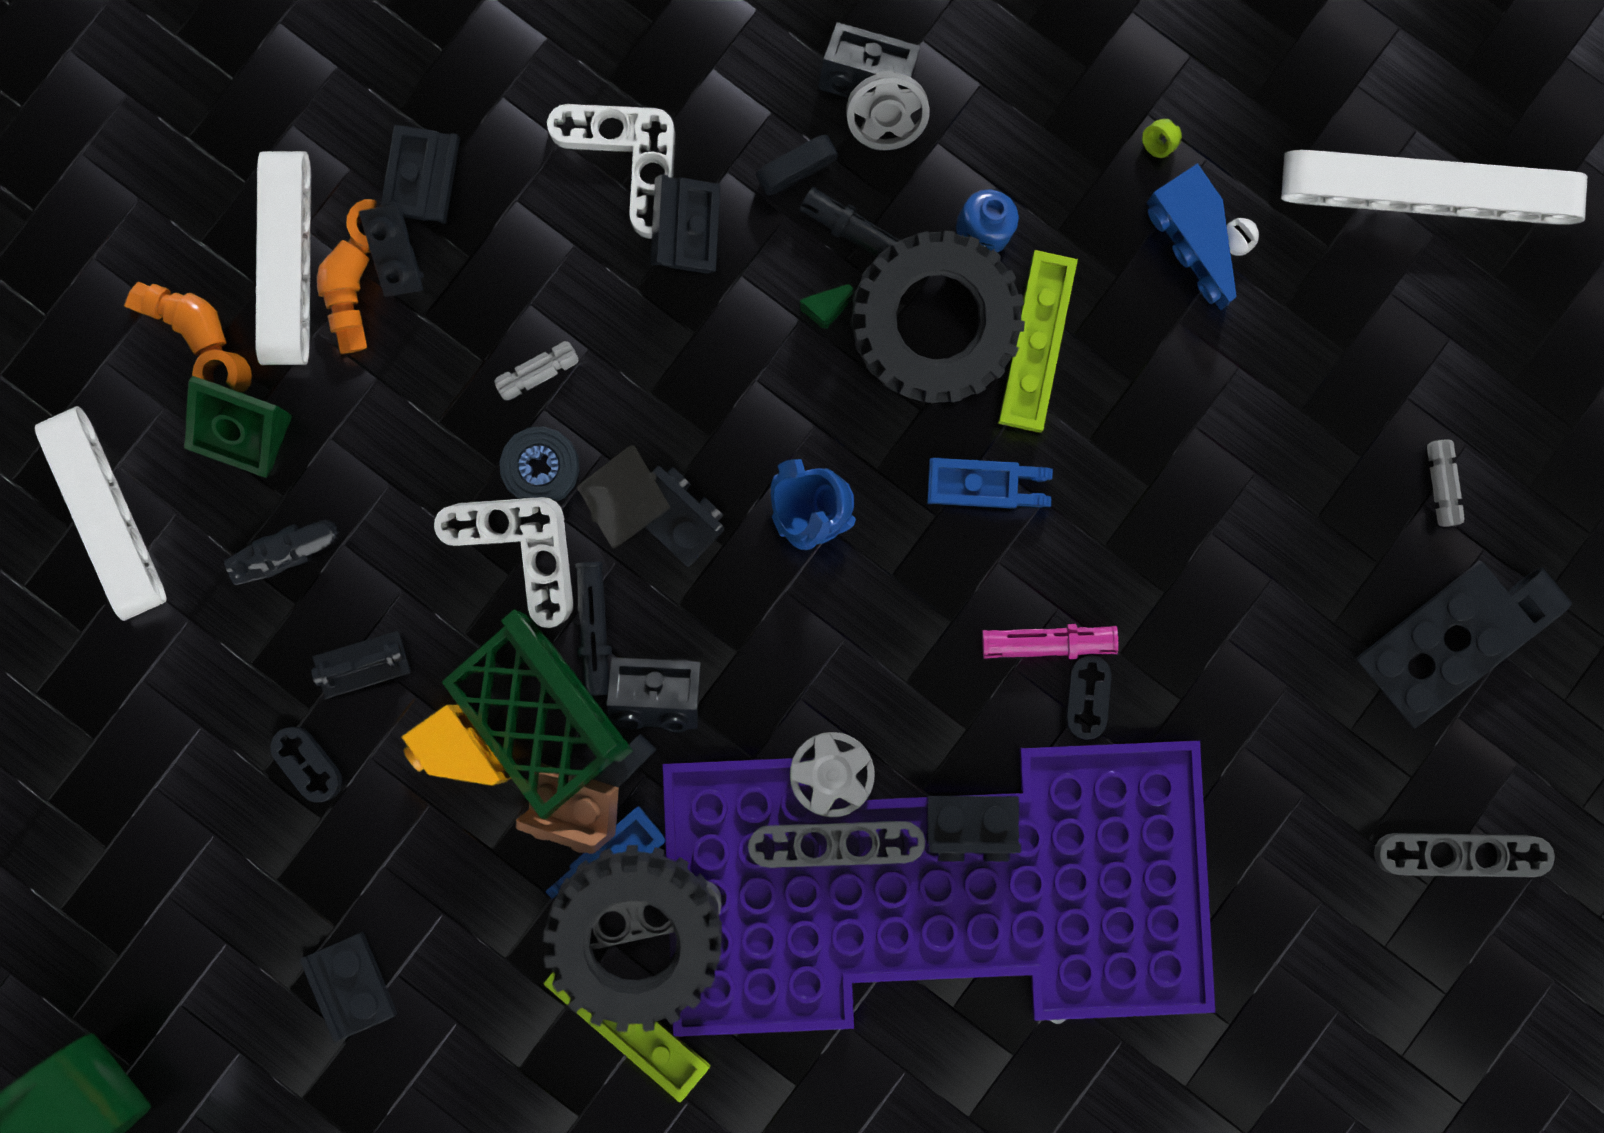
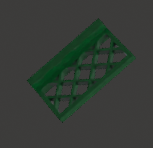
(570, 698)

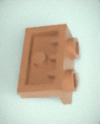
(582, 822)

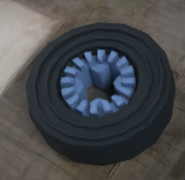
(535, 443)

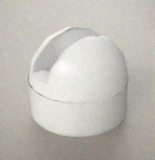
(1237, 242)

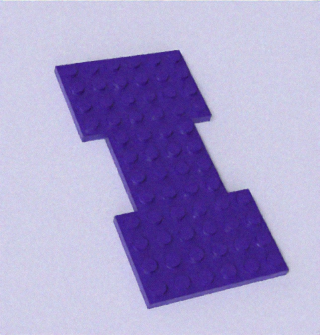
(1094, 907)

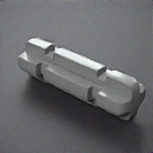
(536, 370)
(1445, 483)

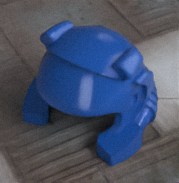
(810, 504)

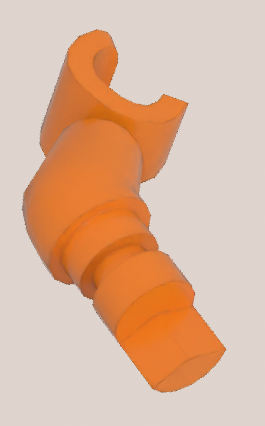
(339, 282)
(199, 327)

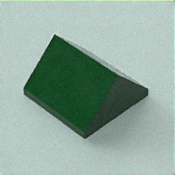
(233, 427)

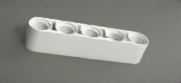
(283, 258)
(100, 513)

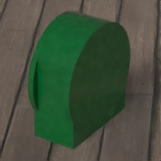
(73, 1093)

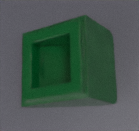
(828, 305)

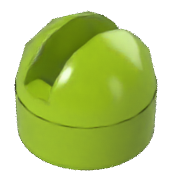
(1153, 133)

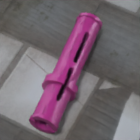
(1045, 642)

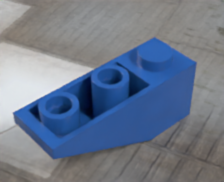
(1196, 223)

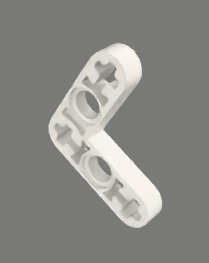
(631, 140)
(532, 541)

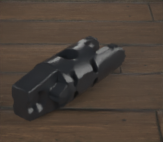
(279, 551)

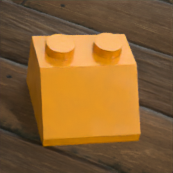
(453, 749)

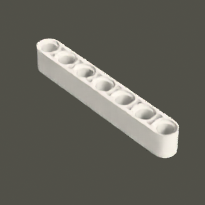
(1434, 187)

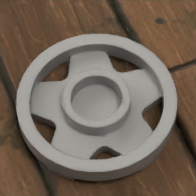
(887, 110)
(832, 774)

